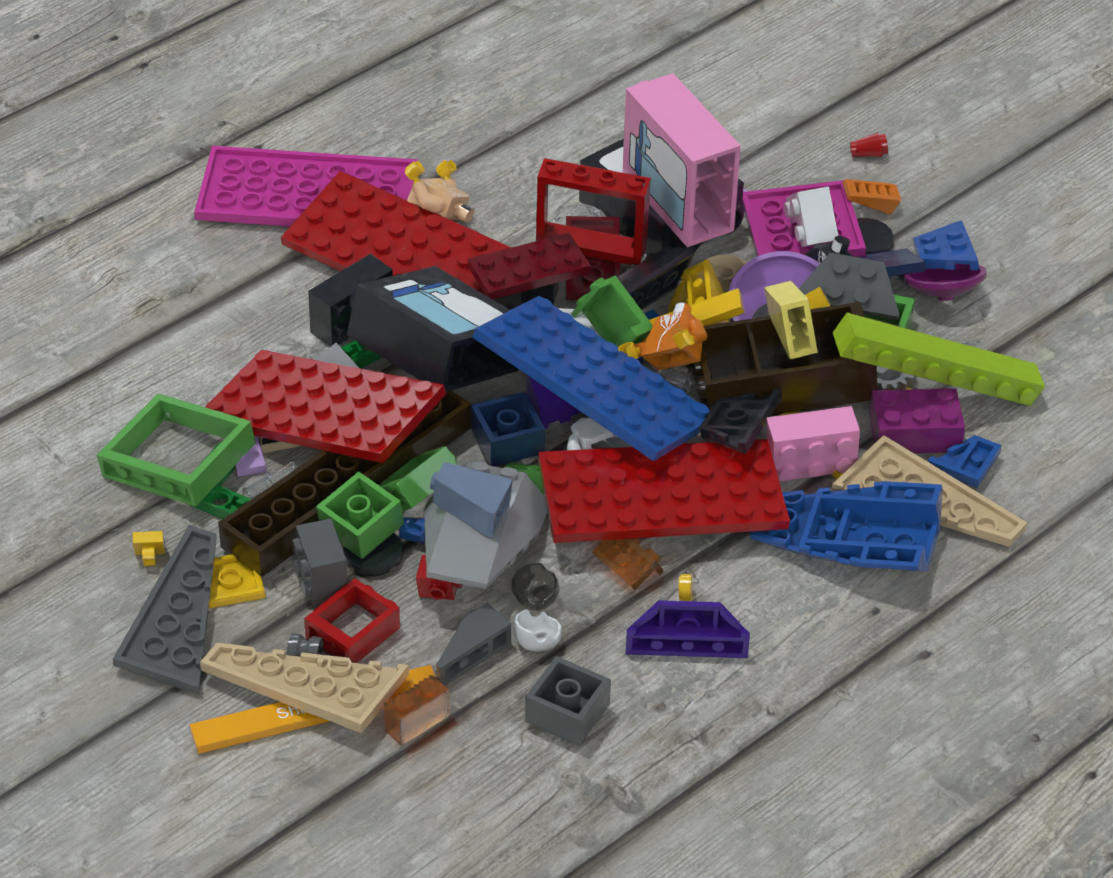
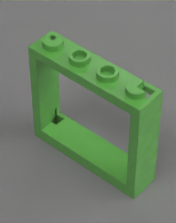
(190, 489)

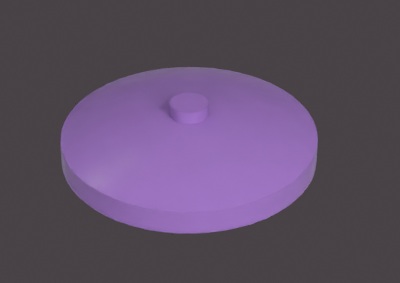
(767, 271)

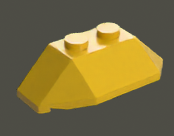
(697, 285)

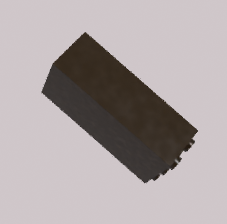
(751, 358)

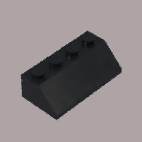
(656, 275)

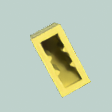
(792, 318)

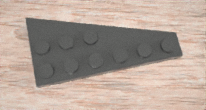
(172, 624)

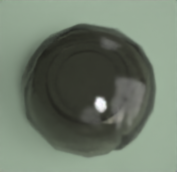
(535, 586)

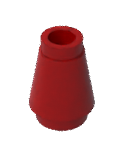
(870, 146)

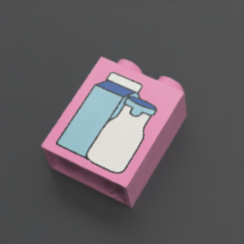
(685, 155)

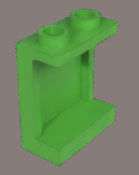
(613, 312)

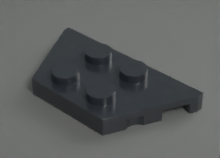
(739, 419)

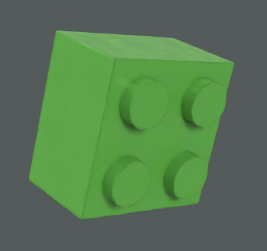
(361, 514)

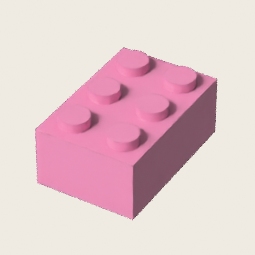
(813, 442)

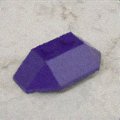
(688, 630)

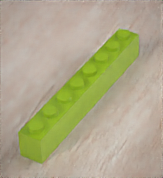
(938, 359)

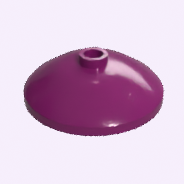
(946, 283)

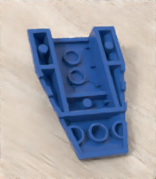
(863, 527)

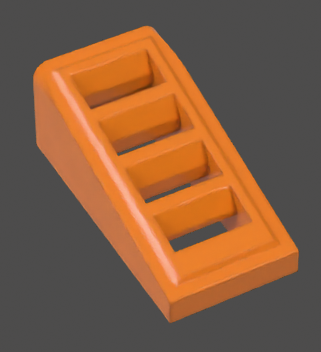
(874, 195)

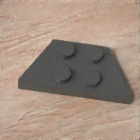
(854, 280)

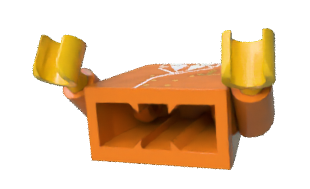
(672, 340)

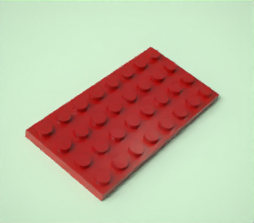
(361, 219)
(327, 404)
(679, 494)

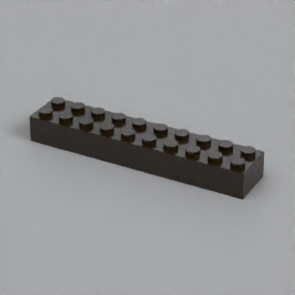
(264, 527)

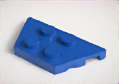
(946, 248)

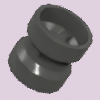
(298, 644)

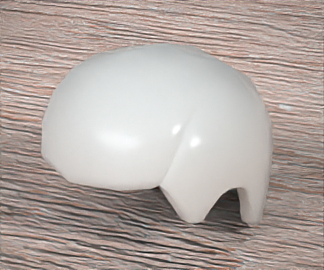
(537, 632)

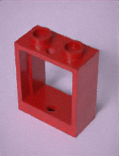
(339, 643)

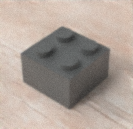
(319, 561)
(567, 700)

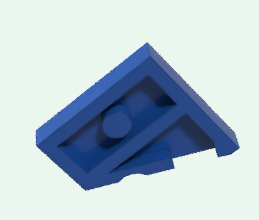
(969, 460)

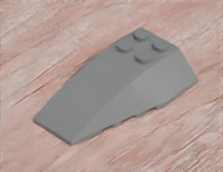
(469, 557)

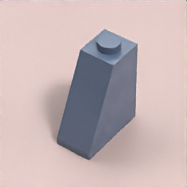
(472, 496)

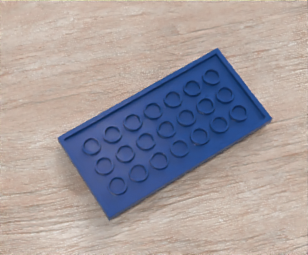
(594, 376)

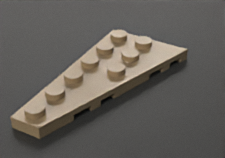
(961, 506)
(329, 688)

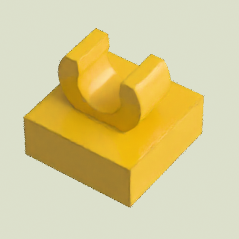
(148, 545)

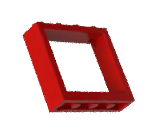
(599, 181)

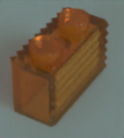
(416, 709)

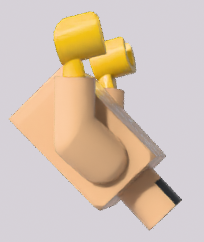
(438, 194)

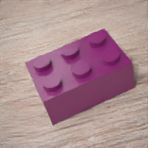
(918, 418)

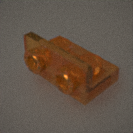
(628, 560)

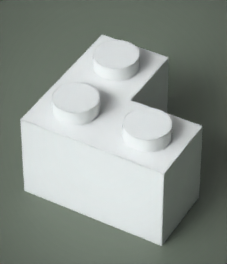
(813, 215)

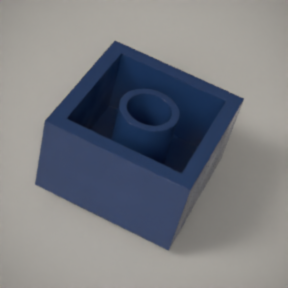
(507, 429)

